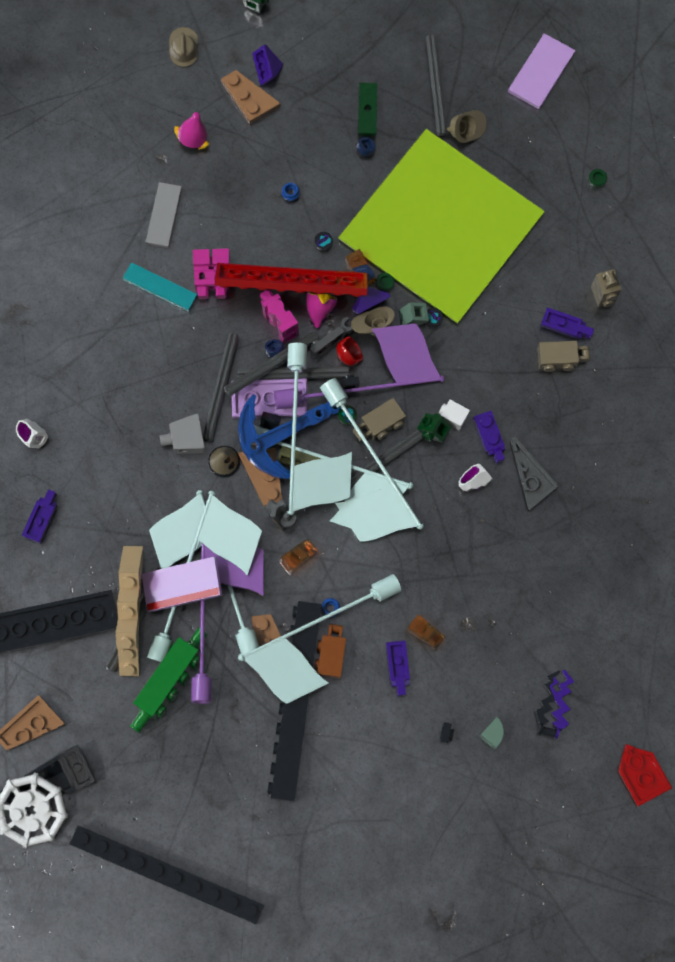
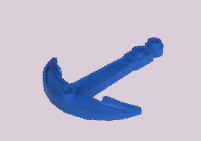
(260, 457)

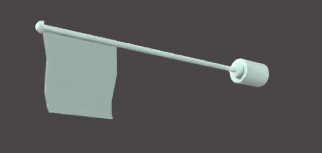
(320, 479)
(366, 484)
(378, 511)
(227, 536)
(173, 541)
(286, 668)

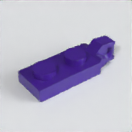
(566, 324)
(490, 435)
(40, 517)
(398, 666)

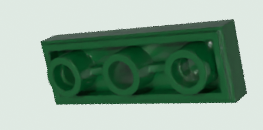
(367, 100)

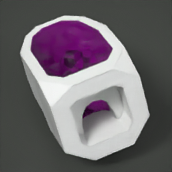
(31, 433)
(474, 478)

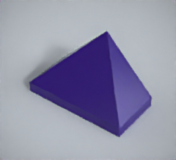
(266, 64)
(373, 297)

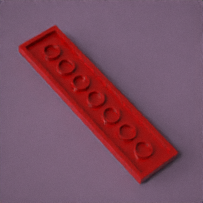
(291, 279)

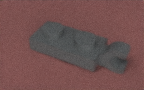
(331, 338)

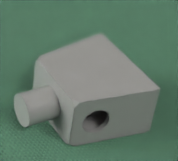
(185, 436)

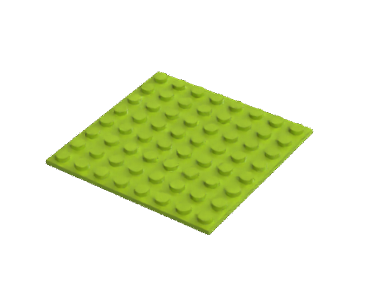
(441, 225)

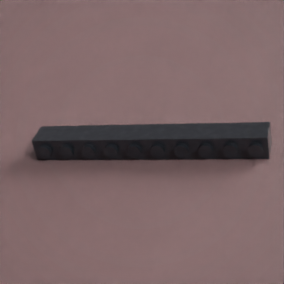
(294, 713)
(167, 874)

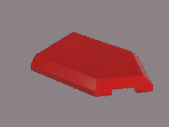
(642, 774)

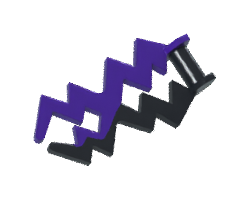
(555, 696)

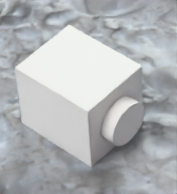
(454, 414)

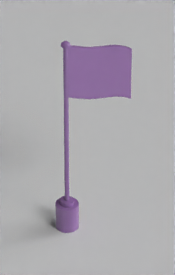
(404, 355)
(233, 576)

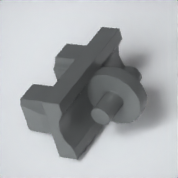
(279, 514)

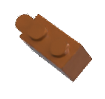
(331, 653)

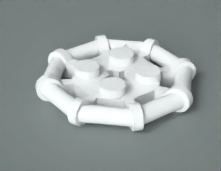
(41, 806)

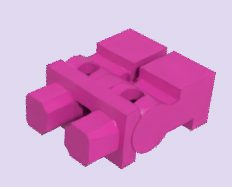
(205, 268)
(285, 321)

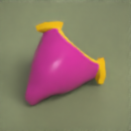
(192, 132)
(319, 307)

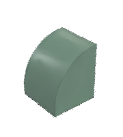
(413, 313)
(493, 733)

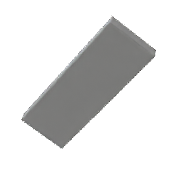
(163, 215)

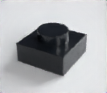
(349, 382)
(270, 421)
(446, 733)

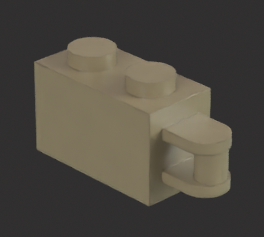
(606, 288)
(561, 355)
(381, 420)

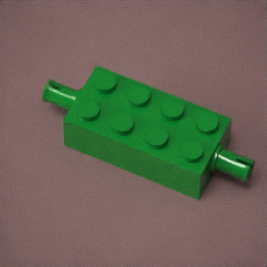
(166, 680)

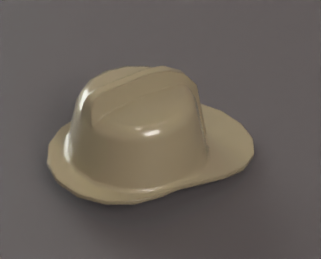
(183, 46)
(468, 126)
(376, 318)

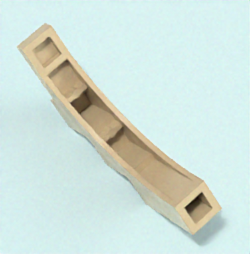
(128, 610)

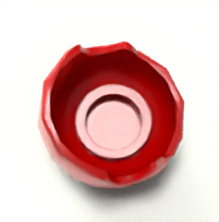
(349, 351)

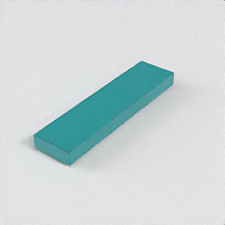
(160, 287)

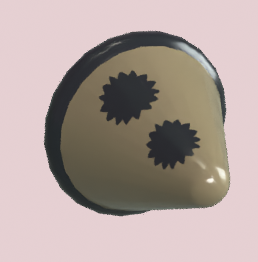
(224, 461)

